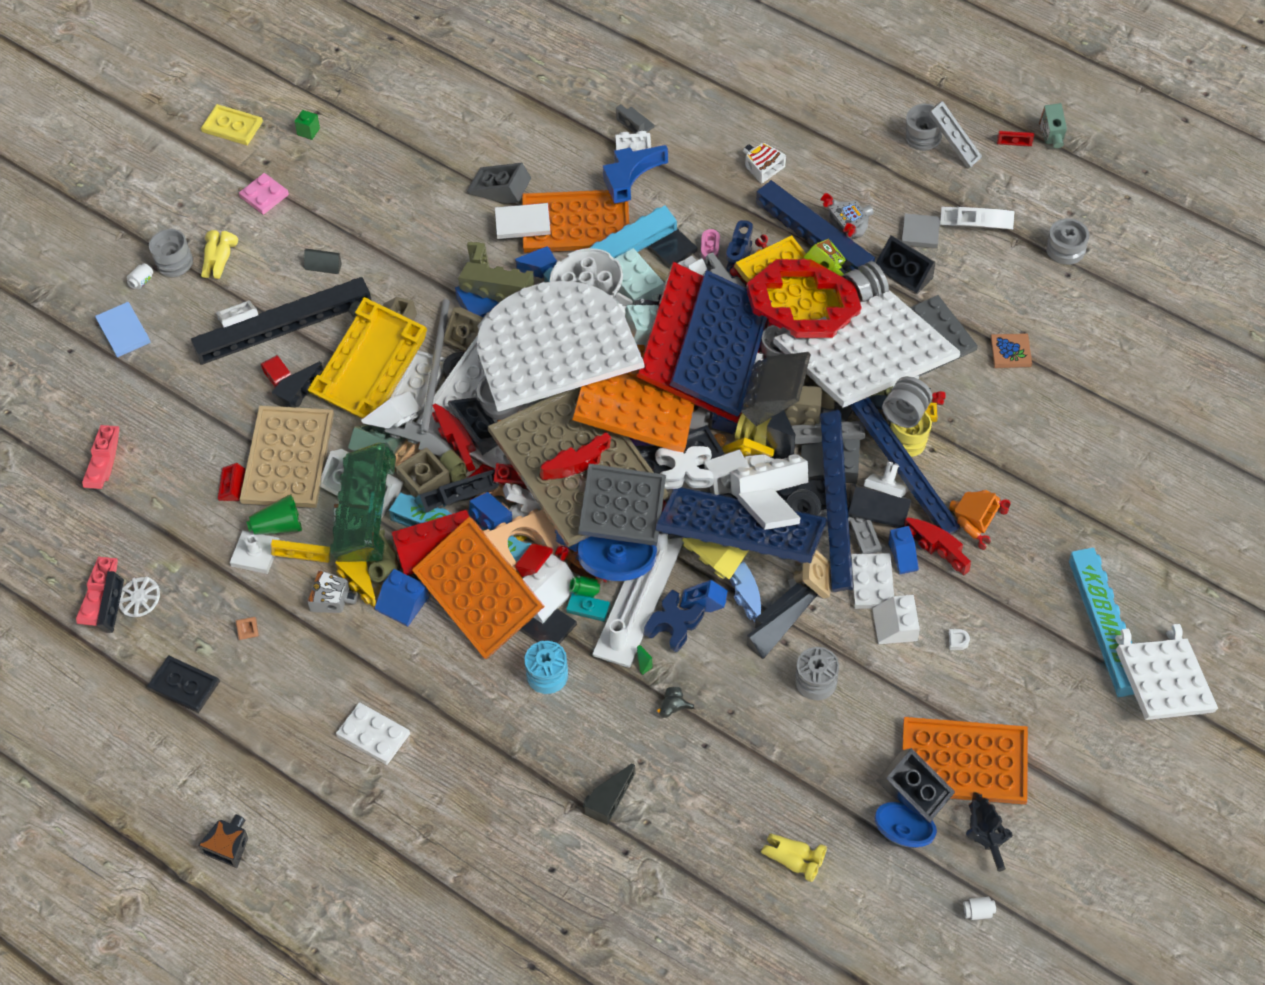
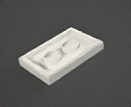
(522, 221)
(769, 509)

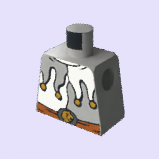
(330, 594)

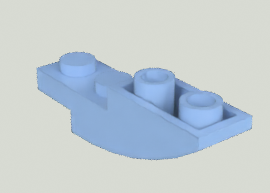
(746, 591)

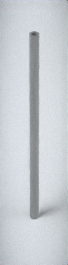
(435, 367)

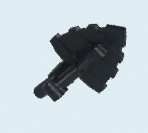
(983, 826)

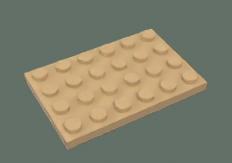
(287, 455)

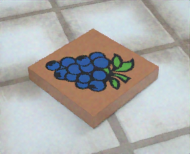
(1011, 350)

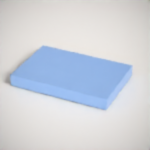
(122, 329)

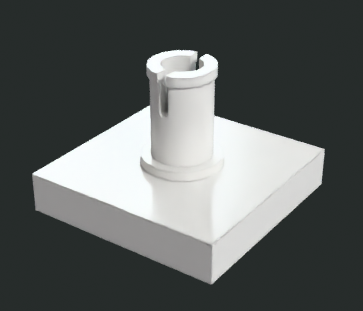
(887, 482)
(253, 552)

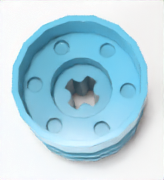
(546, 667)

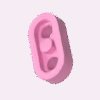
(709, 246)

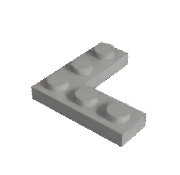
(863, 533)

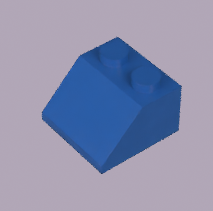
(401, 597)

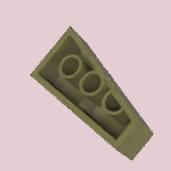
(493, 282)

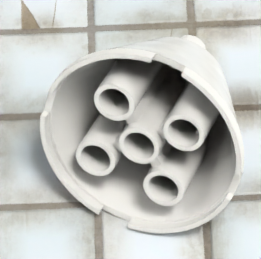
(591, 268)

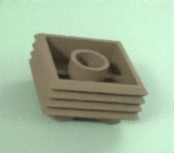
(455, 333)

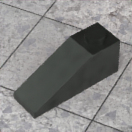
(608, 795)

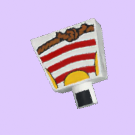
(763, 161)

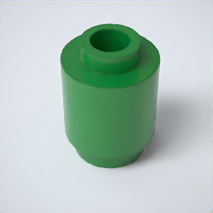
(584, 586)

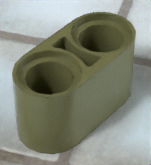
(454, 465)

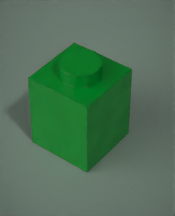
(307, 124)

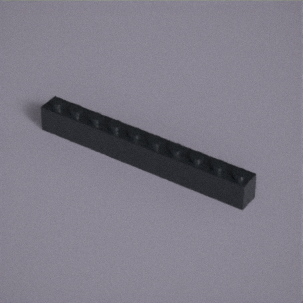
(279, 321)

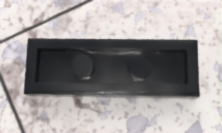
(110, 602)

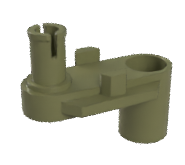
(381, 570)

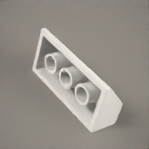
(334, 468)

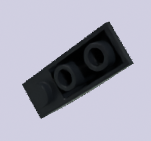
(295, 387)

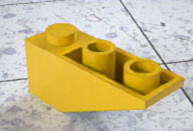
(358, 579)

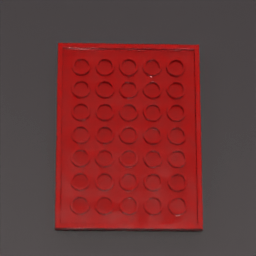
(669, 331)

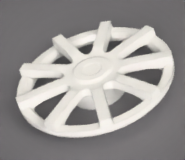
(139, 596)

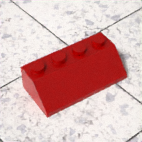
(421, 539)

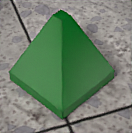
(644, 660)

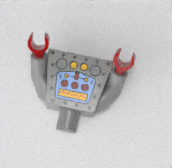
(847, 216)

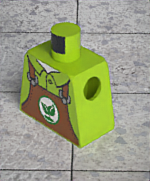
(828, 256)

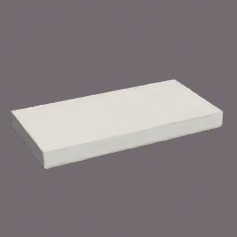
(417, 378)

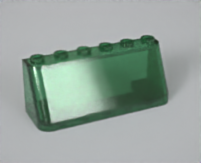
(362, 504)

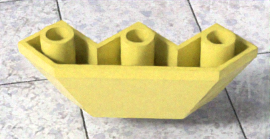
(722, 558)

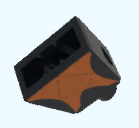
(225, 841)

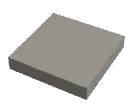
(921, 230)

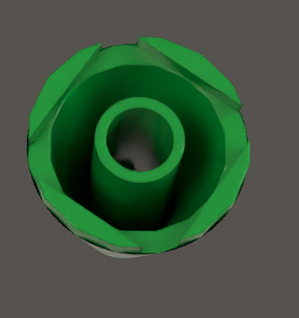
(276, 518)

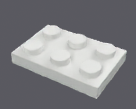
(871, 579)
(373, 733)

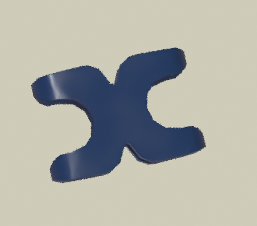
(740, 246)
(674, 620)

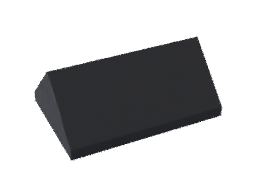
(906, 264)
(475, 422)
(780, 436)
(877, 506)

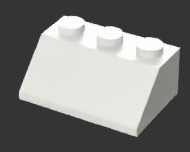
(394, 412)
(550, 585)

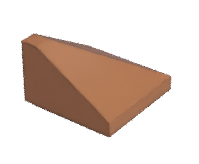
(247, 628)

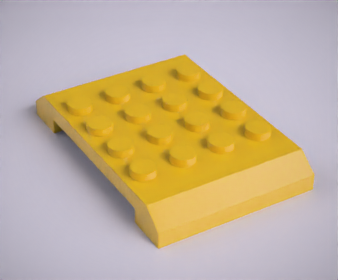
(369, 360)

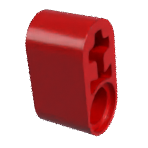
(275, 370)

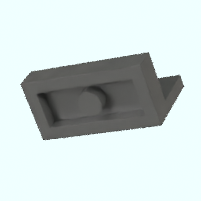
(633, 119)

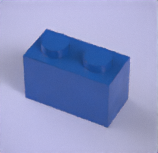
(488, 511)

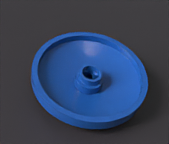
(615, 558)

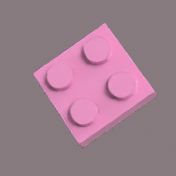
(263, 193)

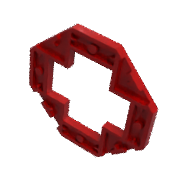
(782, 316)

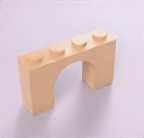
(534, 525)

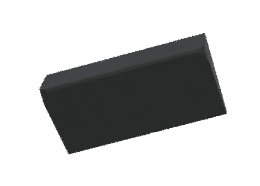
(322, 261)

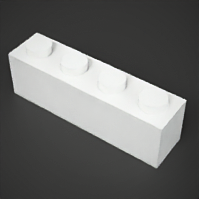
(772, 475)

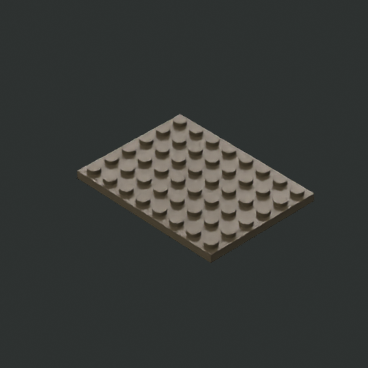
(538, 436)

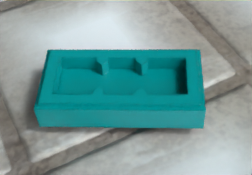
(588, 607)

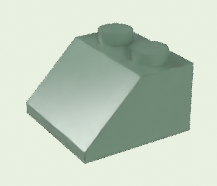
(369, 434)

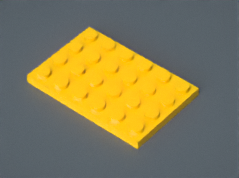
(797, 292)

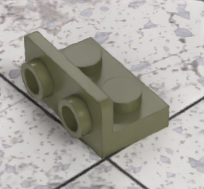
(477, 253)

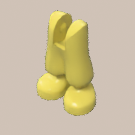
(217, 252)
(793, 852)

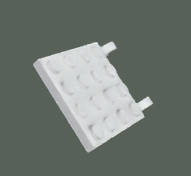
(1165, 676)

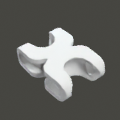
(685, 467)

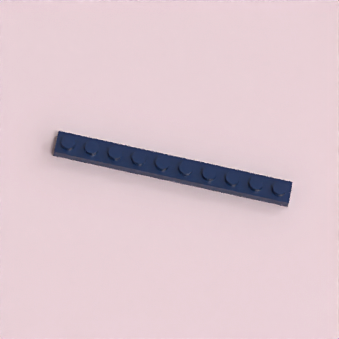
(907, 467)
(836, 501)

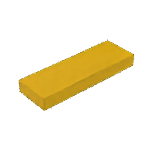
(300, 551)

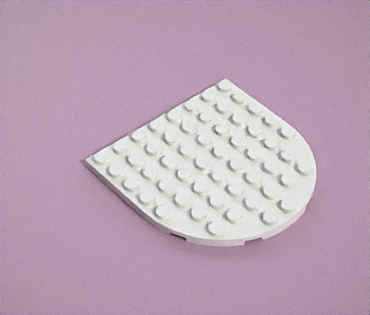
(553, 342)

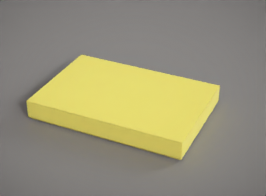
(231, 124)

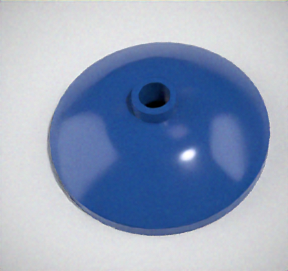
(904, 826)

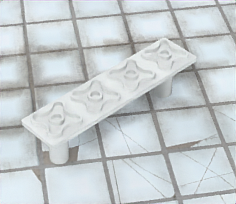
(636, 605)

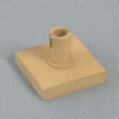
(816, 575)

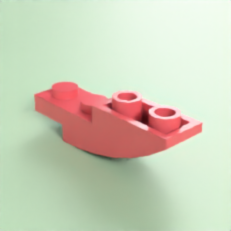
(102, 458)
(91, 604)

